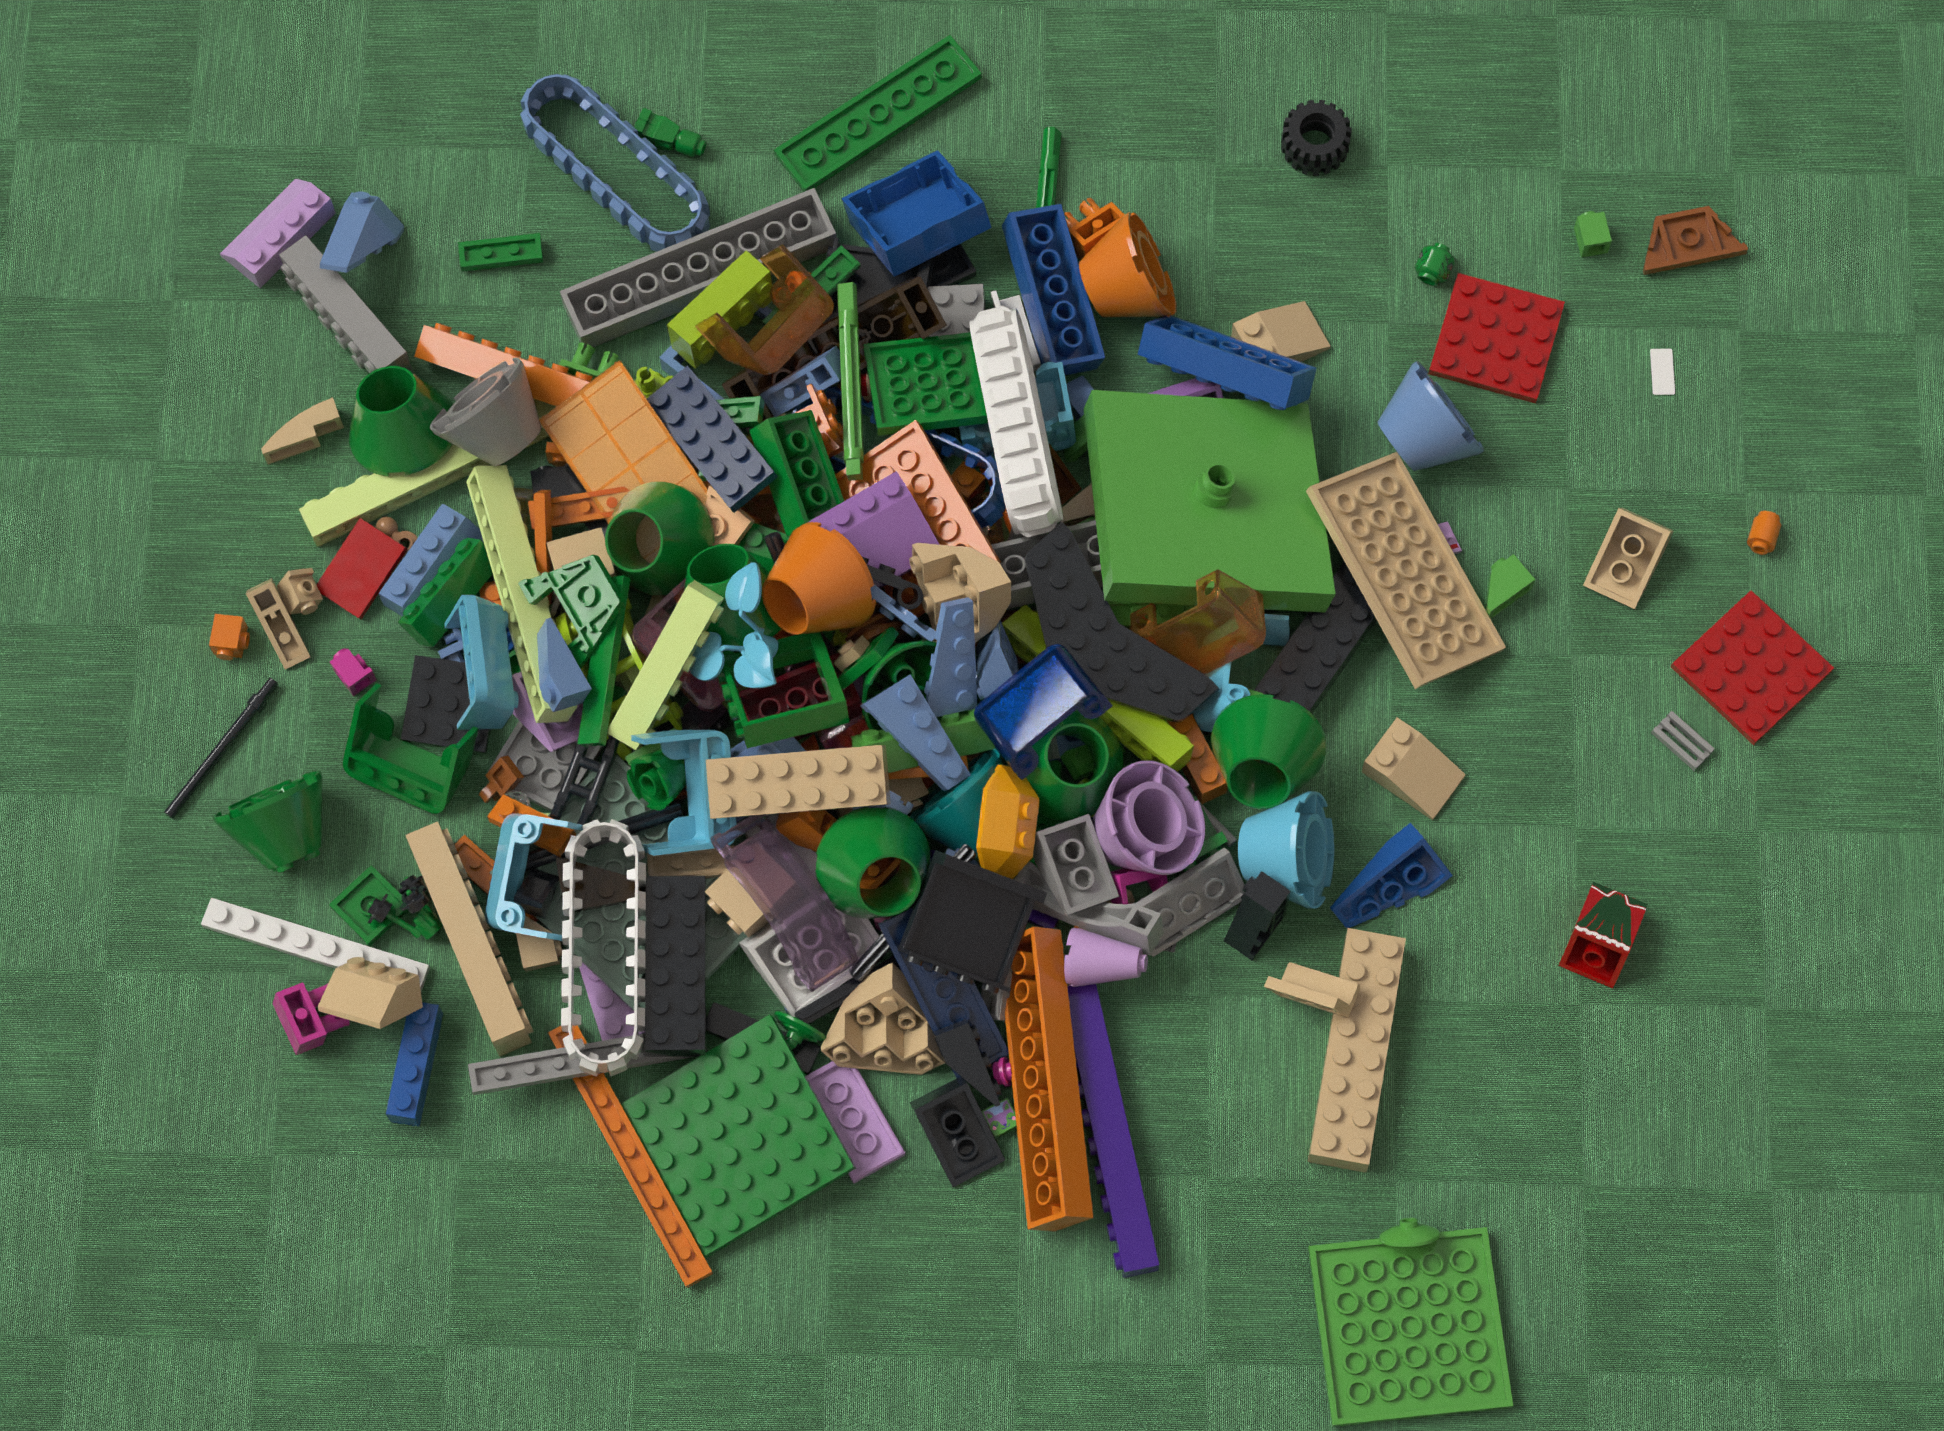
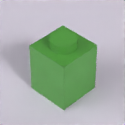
(1592, 234)

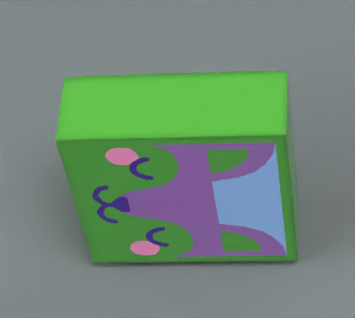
(1000, 1118)

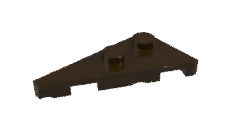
(598, 886)

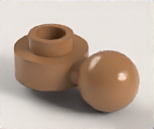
(390, 528)

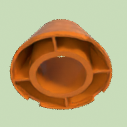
(1125, 273)
(818, 583)

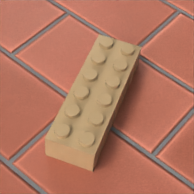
(798, 781)

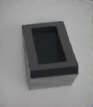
(537, 893)

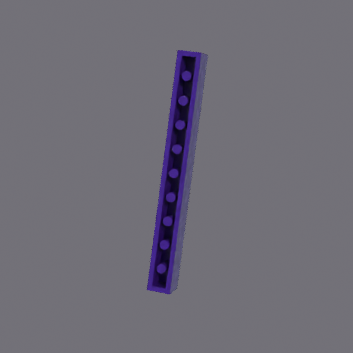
(1110, 1137)

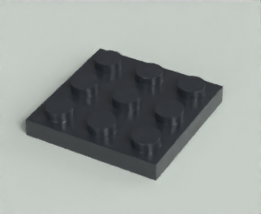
(437, 703)

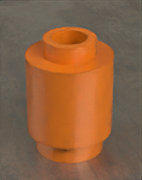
(1764, 532)

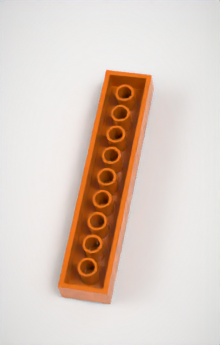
(1046, 1085)

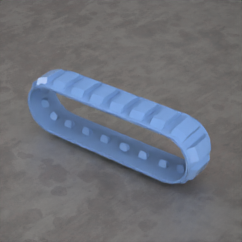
(567, 87)

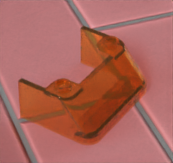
(801, 312)

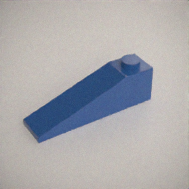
(1396, 873)

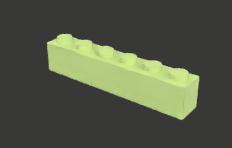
(666, 663)

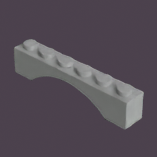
(1120, 922)

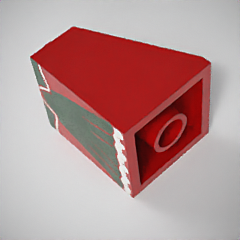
(1603, 935)

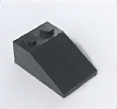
(957, 1131)

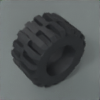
(1316, 118)

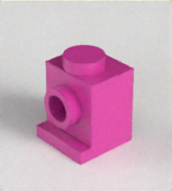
(352, 671)

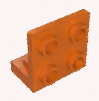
(824, 413)

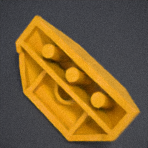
(1007, 823)

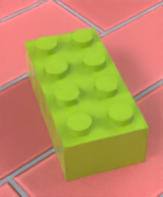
(733, 294)

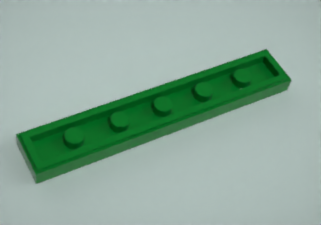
(602, 678)

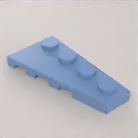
(914, 725)

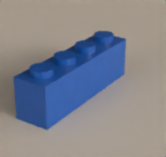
(414, 1065)

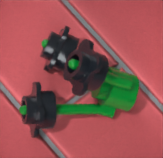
(413, 900)

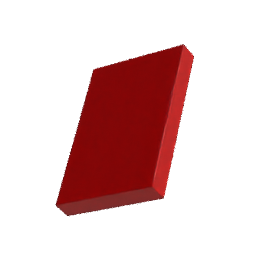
(360, 568)

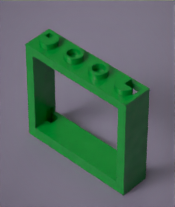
(793, 722)

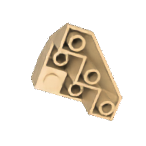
(959, 573)
(882, 1028)

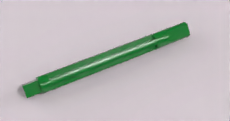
(1048, 168)

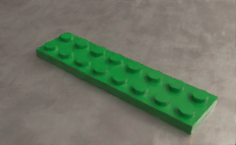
(877, 114)

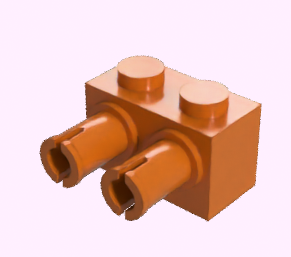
(1092, 228)

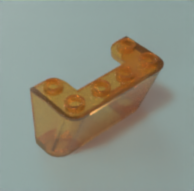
(1213, 632)

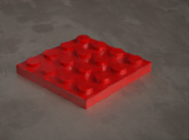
(1496, 338)
(1752, 667)

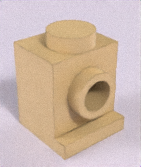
(299, 591)

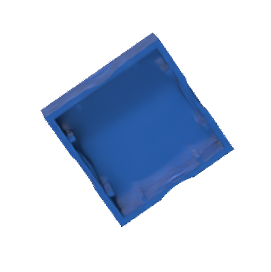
(916, 213)

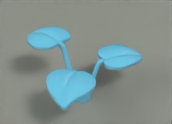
(755, 665)

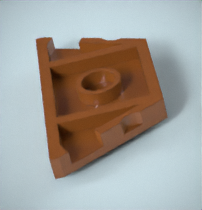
(1689, 240)

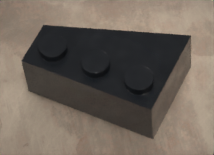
(1258, 914)

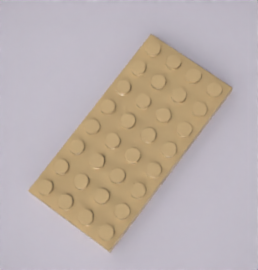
(1405, 569)

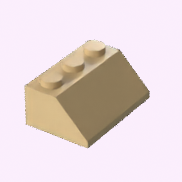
(371, 993)

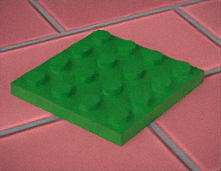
(925, 382)

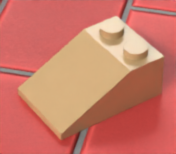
(1283, 330)
(1628, 557)
(1413, 769)

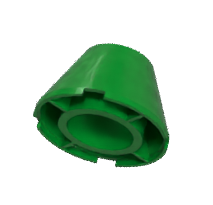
(394, 421)
(683, 531)
(713, 570)
(1269, 732)
(1069, 801)
(858, 842)

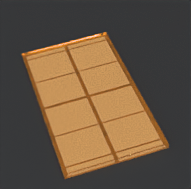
(618, 444)

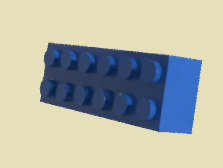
(1053, 288)
(1226, 362)

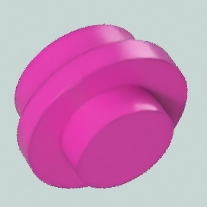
(1002, 1072)

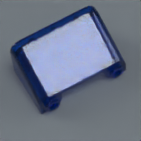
(1036, 703)

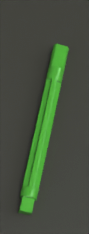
(850, 380)

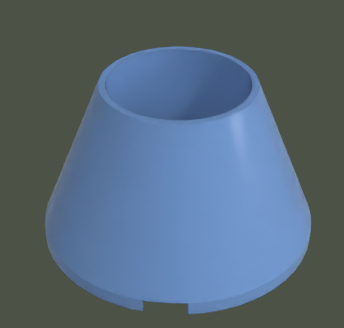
(1426, 423)

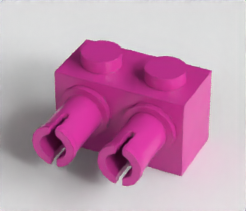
(300, 1019)

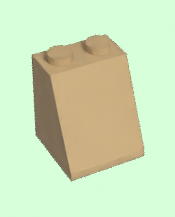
(580, 546)
(730, 897)

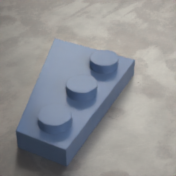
(891, 609)

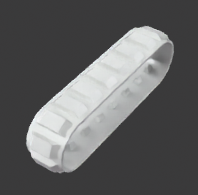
(1016, 421)
(594, 832)

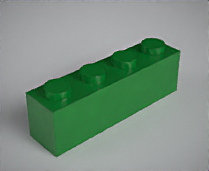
(458, 576)

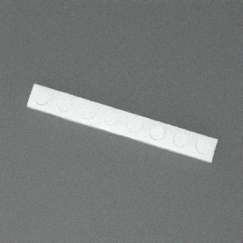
(299, 940)

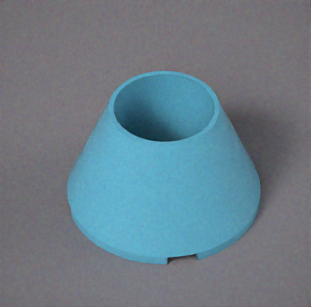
(1291, 846)

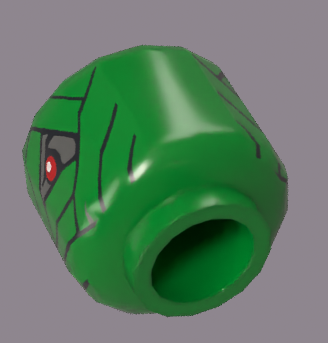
(1434, 264)

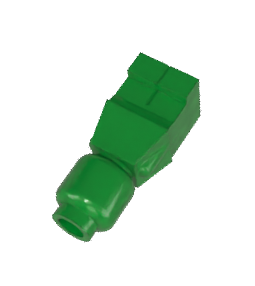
(667, 135)

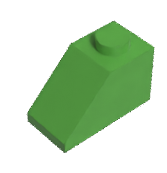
(1507, 584)

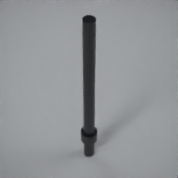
(255, 704)

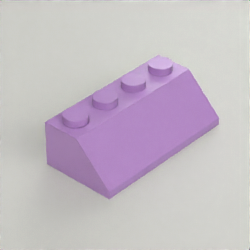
(291, 216)

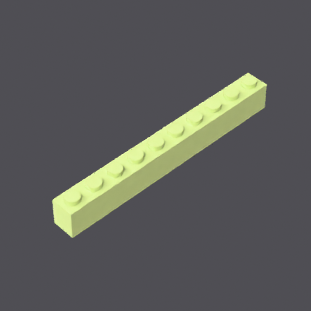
(378, 494)
(510, 563)

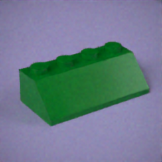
(804, 471)

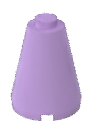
(1101, 959)

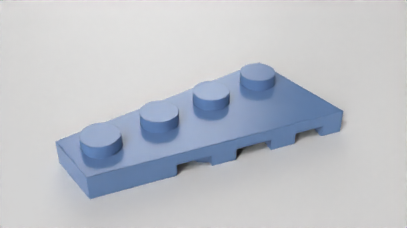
(953, 664)

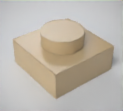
(850, 652)

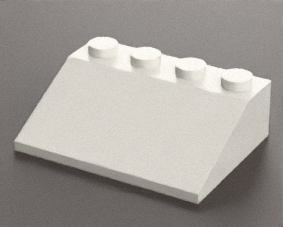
(778, 972)

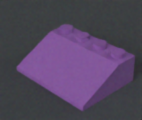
(881, 524)

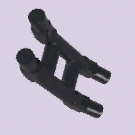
(592, 795)

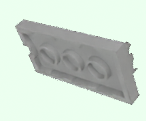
(1195, 897)

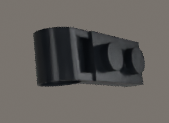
(886, 575)

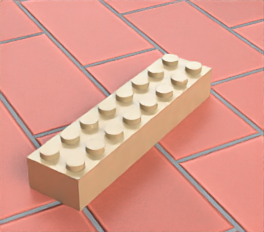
(471, 944)
(1357, 1053)

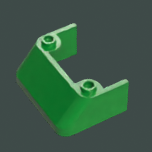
(399, 766)

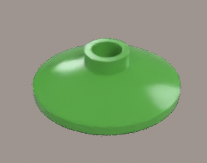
(1409, 1234)

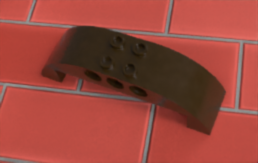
(893, 315)

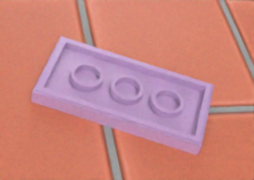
(856, 1119)

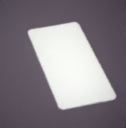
(1662, 371)

